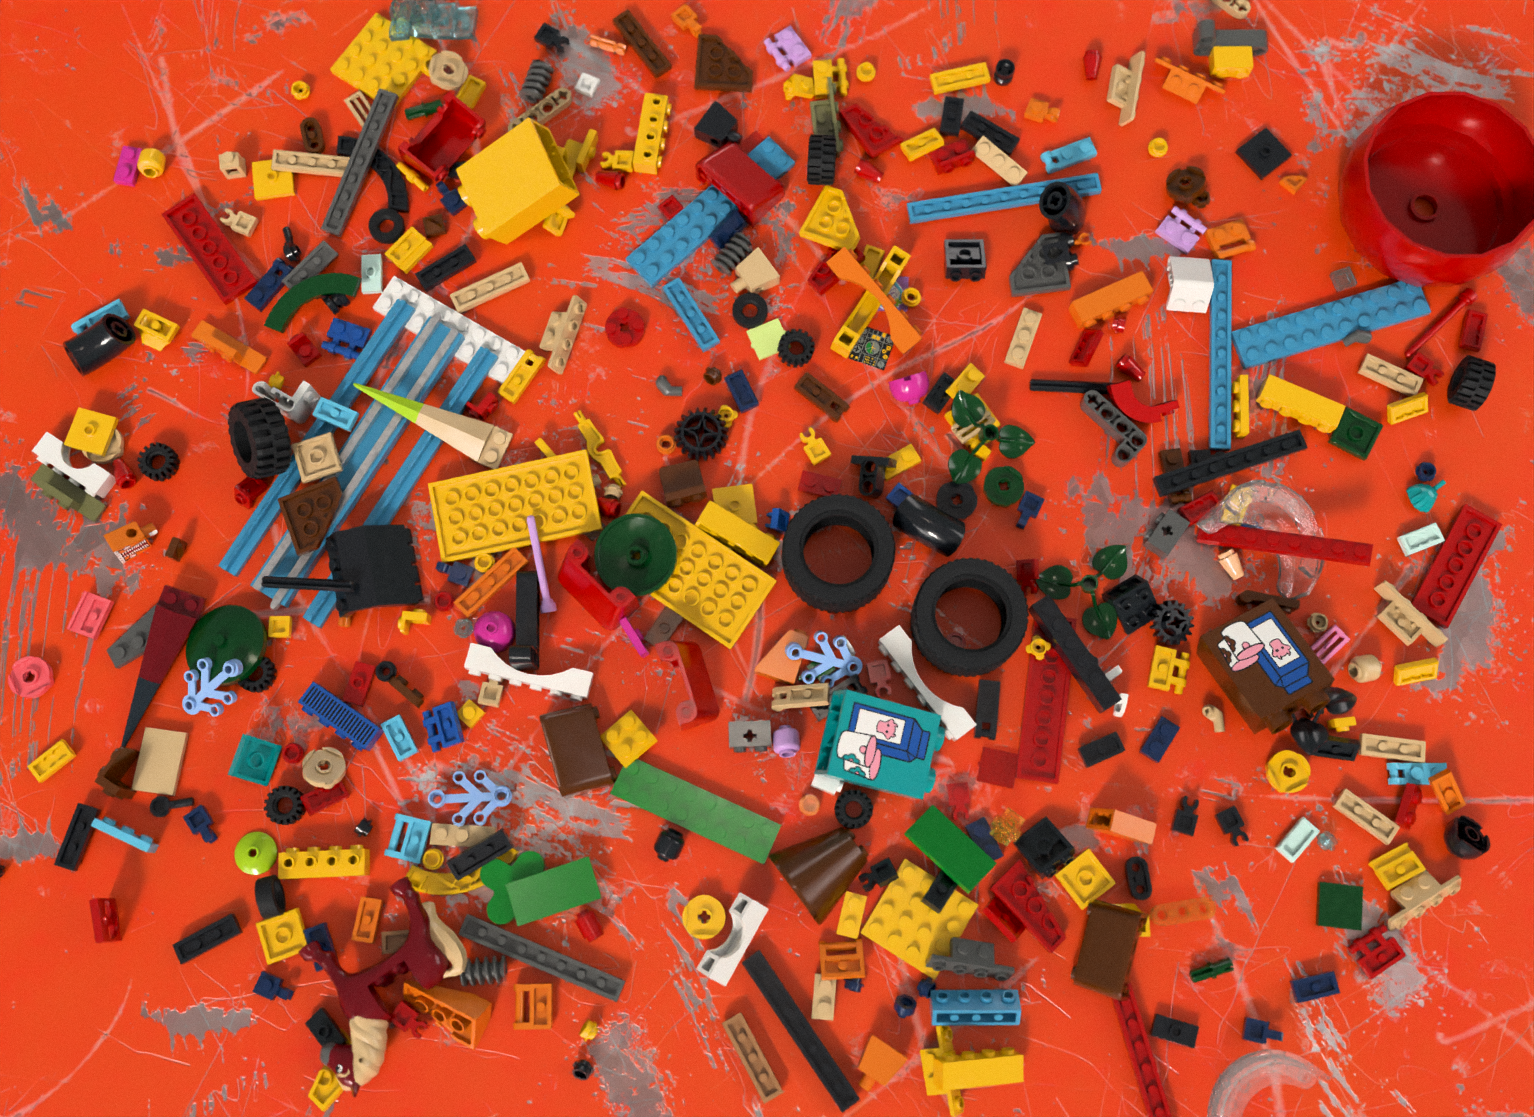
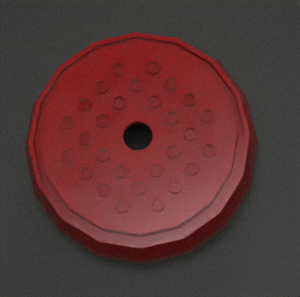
(1461, 158)

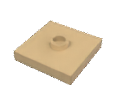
(317, 457)

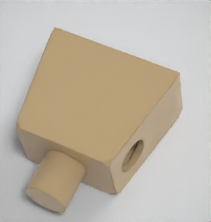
(755, 274)

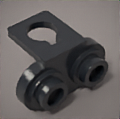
(1066, 243)

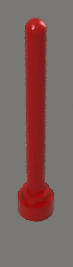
(1466, 298)

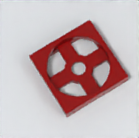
(110, 919)

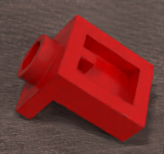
(304, 349)
(249, 490)

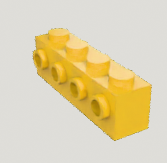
(651, 133)
(1300, 404)
(737, 534)
(324, 864)
(977, 1069)

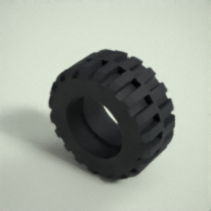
(259, 438)

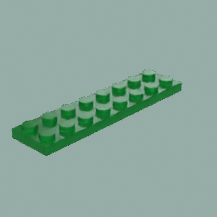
(696, 810)

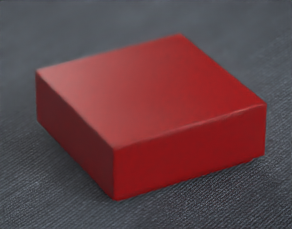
(670, 207)

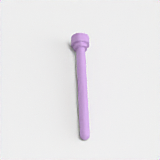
(547, 604)

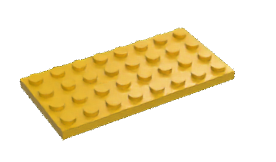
(491, 507)
(710, 581)

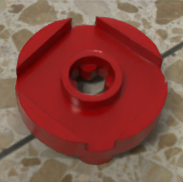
(627, 338)

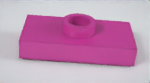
(635, 637)

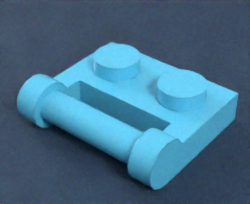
(414, 841)

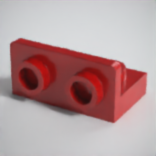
(952, 156)

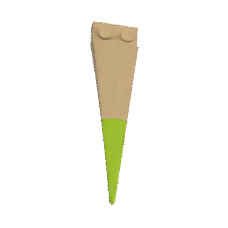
(472, 437)

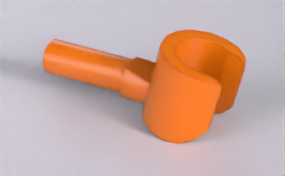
(1080, 240)

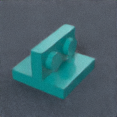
(254, 760)

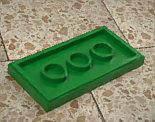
(950, 849)
(553, 891)

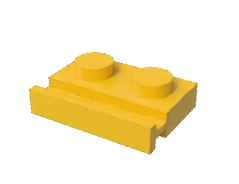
(408, 250)
(1397, 866)

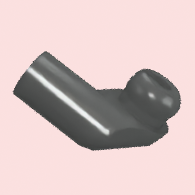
(1359, 336)
(666, 388)

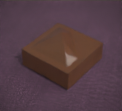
(434, 225)
(176, 549)

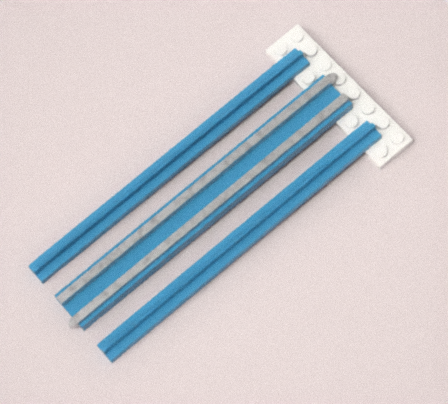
(439, 338)

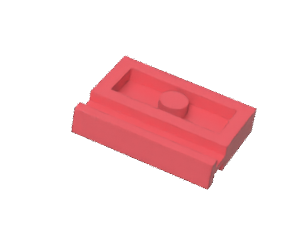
(90, 615)

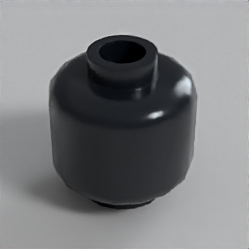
(669, 844)

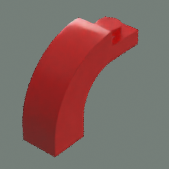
(1124, 400)

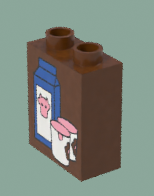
(1265, 667)

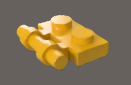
(824, 69)
(1162, 668)

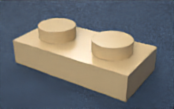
(823, 998)

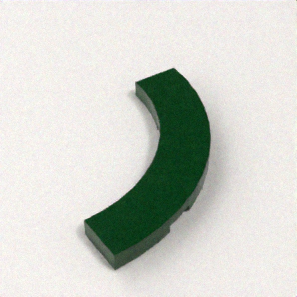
(306, 292)

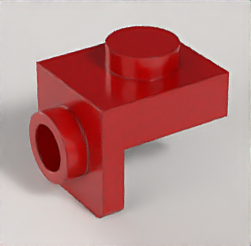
(485, 408)

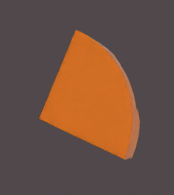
(1292, 183)

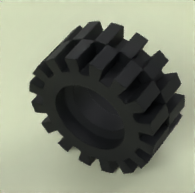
(795, 336)
(168, 467)
(266, 679)
(863, 800)
(272, 805)

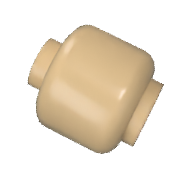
(1364, 668)

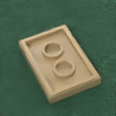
(160, 761)

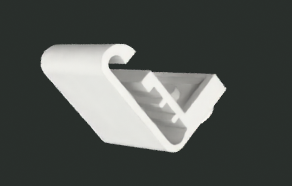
(1189, 284)
(295, 407)

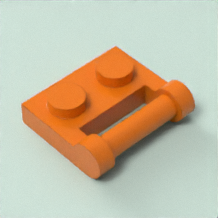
(1229, 234)
(842, 966)
(540, 1006)

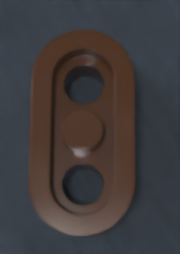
(314, 137)
(413, 696)

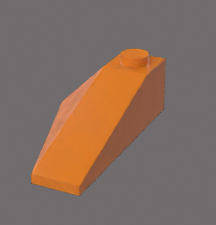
(457, 1010)

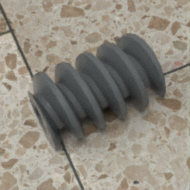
(535, 81)
(732, 253)
(483, 971)

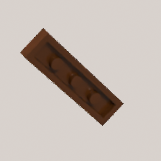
(642, 44)

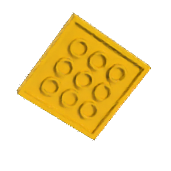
(377, 62)
(911, 927)

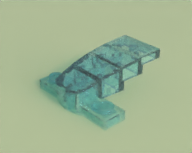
(431, 20)

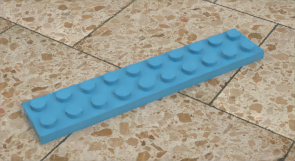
(697, 220)
(1328, 323)

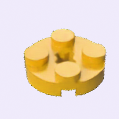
(1282, 782)
(712, 925)

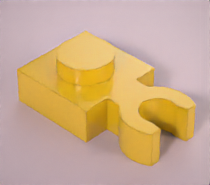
(621, 161)
(815, 449)

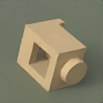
(230, 161)

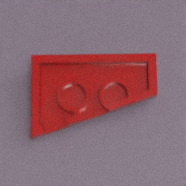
(869, 133)
(823, 277)

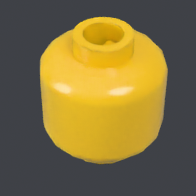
(151, 162)

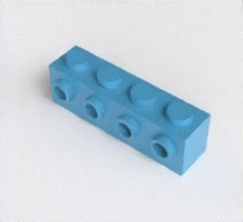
(975, 1007)

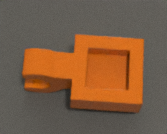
(687, 18)
(1038, 110)

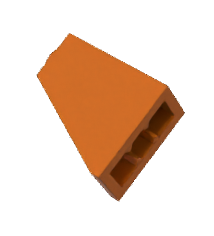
(777, 664)
(1121, 825)

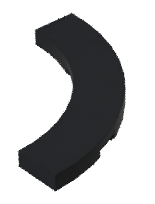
(387, 171)

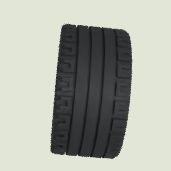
(848, 512)
(999, 587)

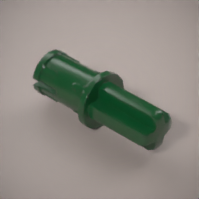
(423, 109)
(1211, 970)

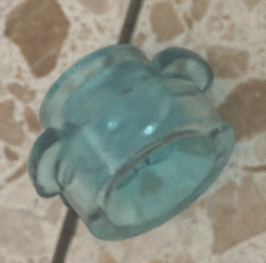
(468, 628)
(1327, 841)

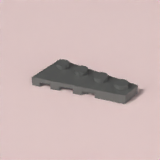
(133, 642)

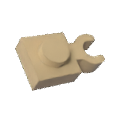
(240, 223)
(491, 693)

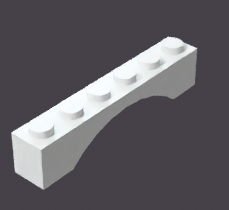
(899, 649)
(571, 682)

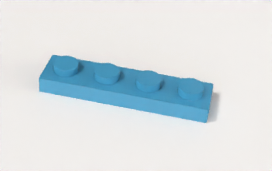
(691, 314)

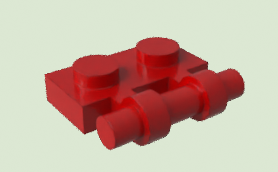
(1380, 957)

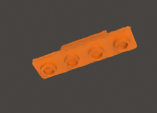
(1186, 84)
(228, 347)

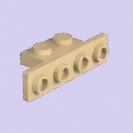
(1125, 86)
(561, 333)
(1405, 619)
(1418, 895)

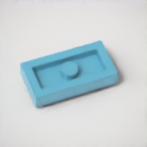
(335, 414)
(399, 738)

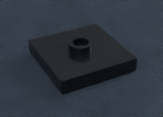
(1263, 153)

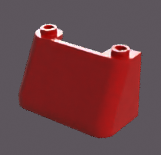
(443, 138)
(740, 181)
(602, 606)
(702, 704)

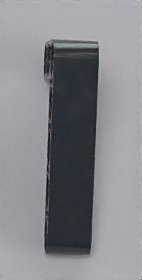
(526, 651)

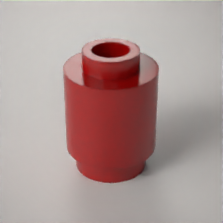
(589, 925)

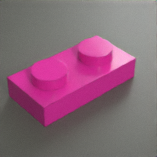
(127, 168)

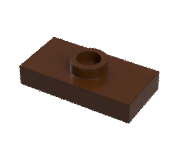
(664, 627)

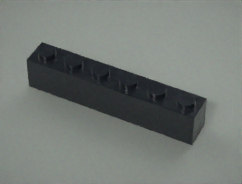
(1074, 654)

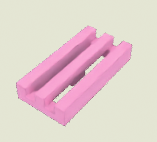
(1330, 642)

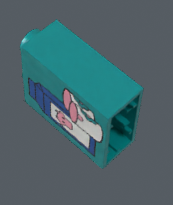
(879, 744)

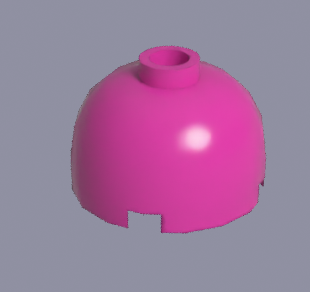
(910, 388)
(495, 631)

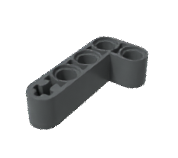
(1206, 37)
(1109, 426)

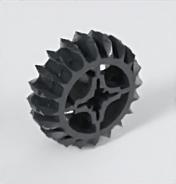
(703, 417)

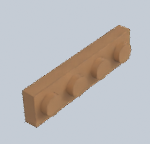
(752, 1057)

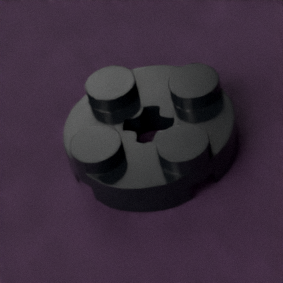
(966, 494)

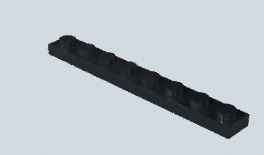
(1229, 463)
(801, 1031)

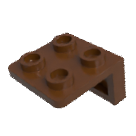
(682, 483)
(112, 773)

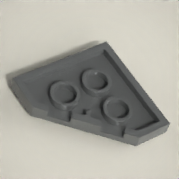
(1035, 276)

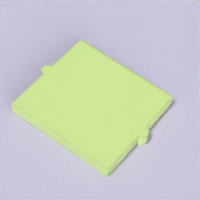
(766, 338)

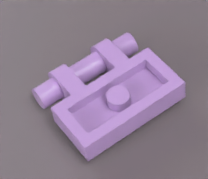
(792, 46)
(1177, 234)

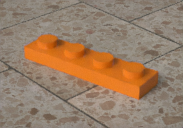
(491, 582)

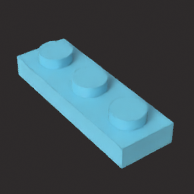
(125, 834)

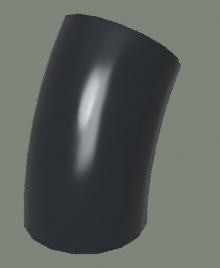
(1063, 208)
(99, 343)
(929, 525)

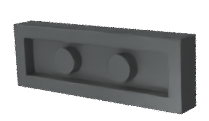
(311, 265)

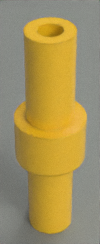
(412, 176)

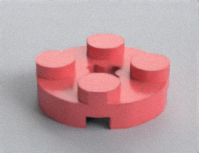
(41, 683)

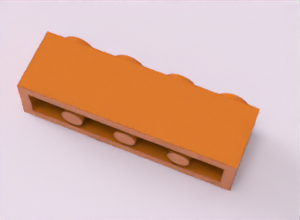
(1110, 300)

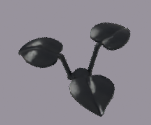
(1313, 735)

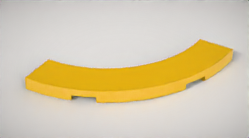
(446, 883)

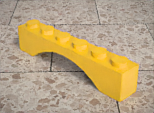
(869, 305)

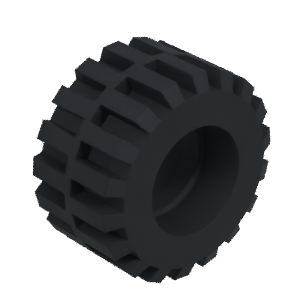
(821, 159)
(1471, 383)

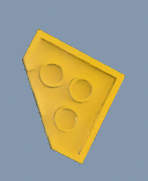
(831, 221)

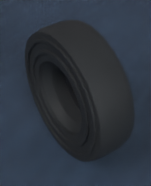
(386, 214)
(750, 322)

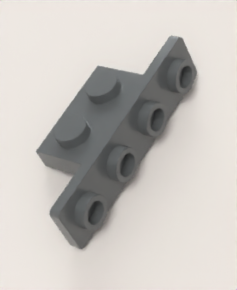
(970, 958)

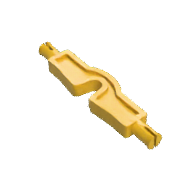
(594, 440)

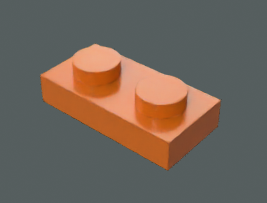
(1447, 791)
(367, 920)

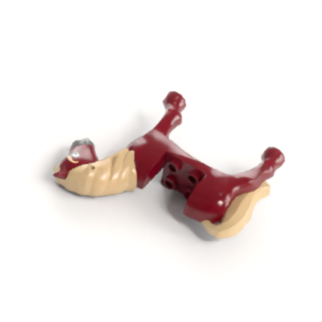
(424, 953)

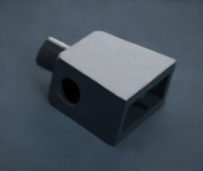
(717, 127)

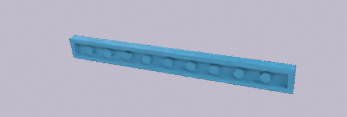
(995, 199)
(1220, 356)

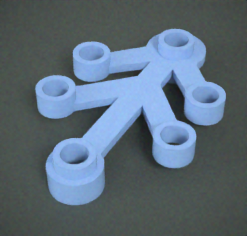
(827, 660)
(194, 702)
(474, 797)

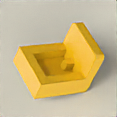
(799, 86)
(557, 221)
(418, 616)

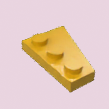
(326, 1086)

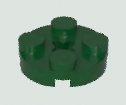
(1000, 475)

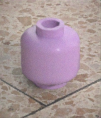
(786, 741)

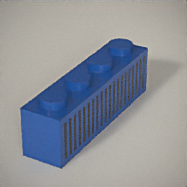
(340, 716)

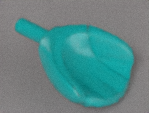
(1423, 495)

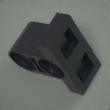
(876, 477)

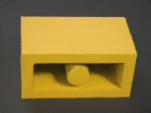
(1230, 61)

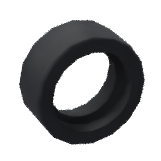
(270, 896)

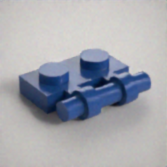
(347, 333)
(447, 724)

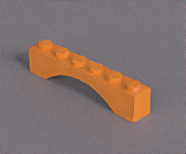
(848, 269)

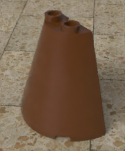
(821, 869)

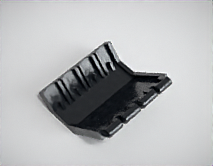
(378, 563)

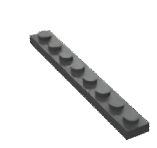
(359, 162)
(542, 957)

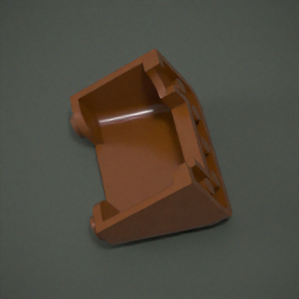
(577, 750)
(1108, 949)

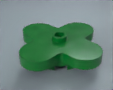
(498, 873)

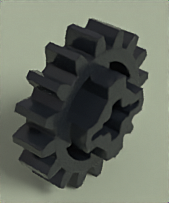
(1166, 614)

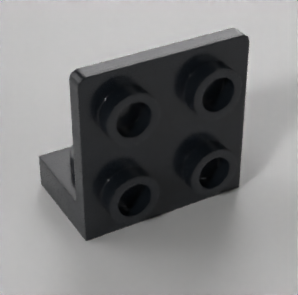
(1132, 602)

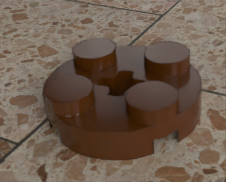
(1188, 192)

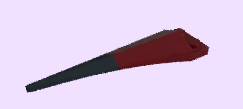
(170, 627)

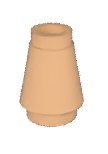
(1230, 561)

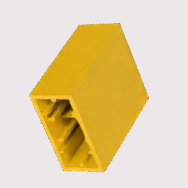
(516, 182)

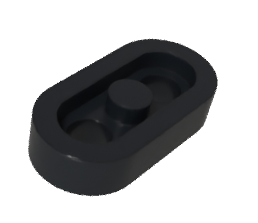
(1137, 878)

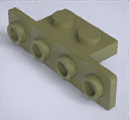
(824, 116)
(67, 493)

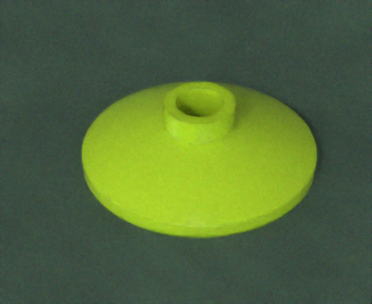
(265, 856)

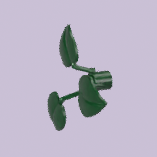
(968, 410)
(1057, 581)

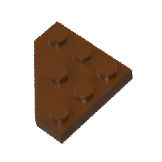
(720, 67)
(310, 513)

